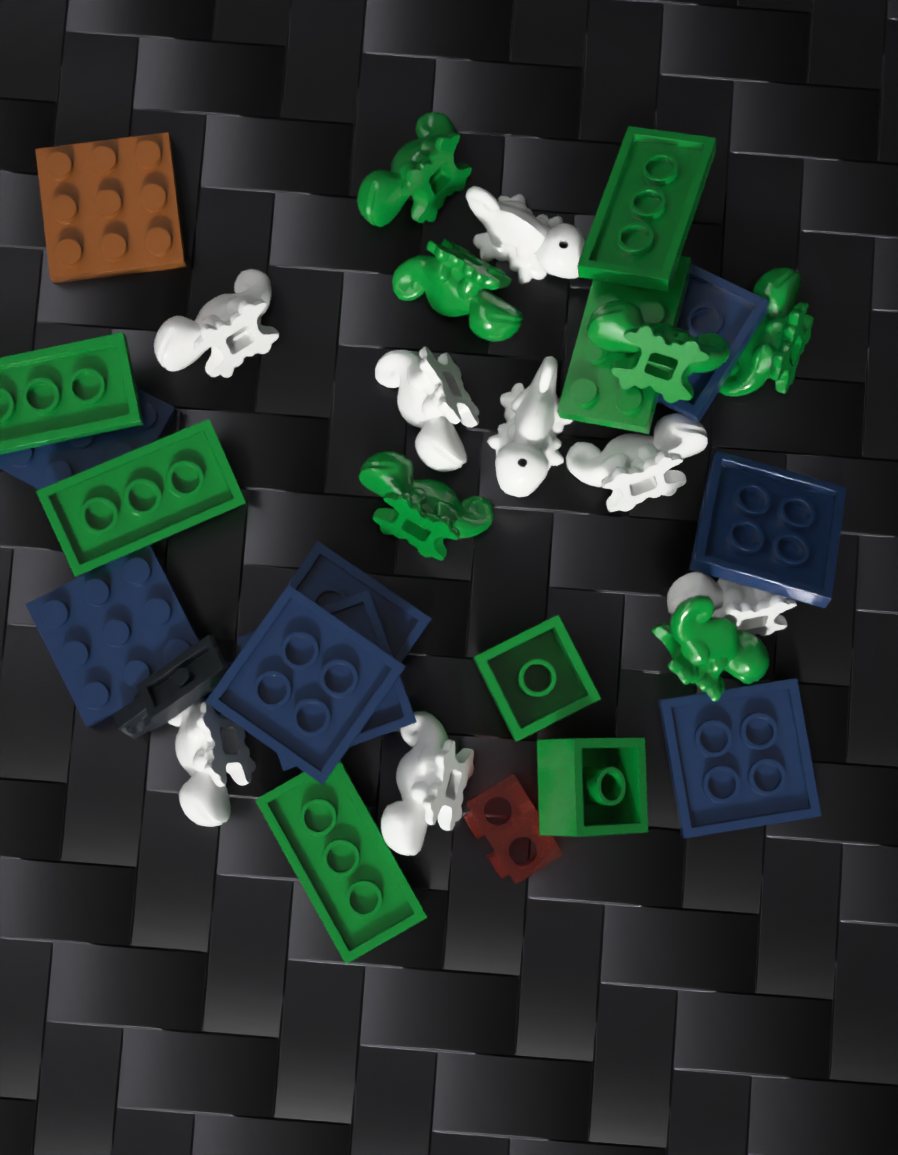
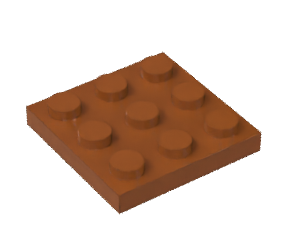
(110, 208)

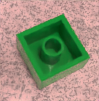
(536, 678)
(592, 786)

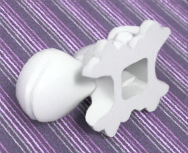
(525, 241)
(225, 324)
(430, 399)
(529, 440)
(637, 463)
(742, 605)
(208, 749)
(429, 784)

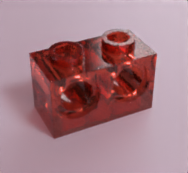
(521, 822)

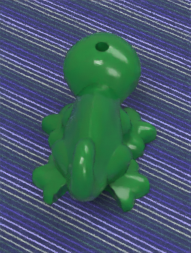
(418, 169)
(457, 287)
(777, 341)
(662, 351)
(422, 508)
(708, 645)

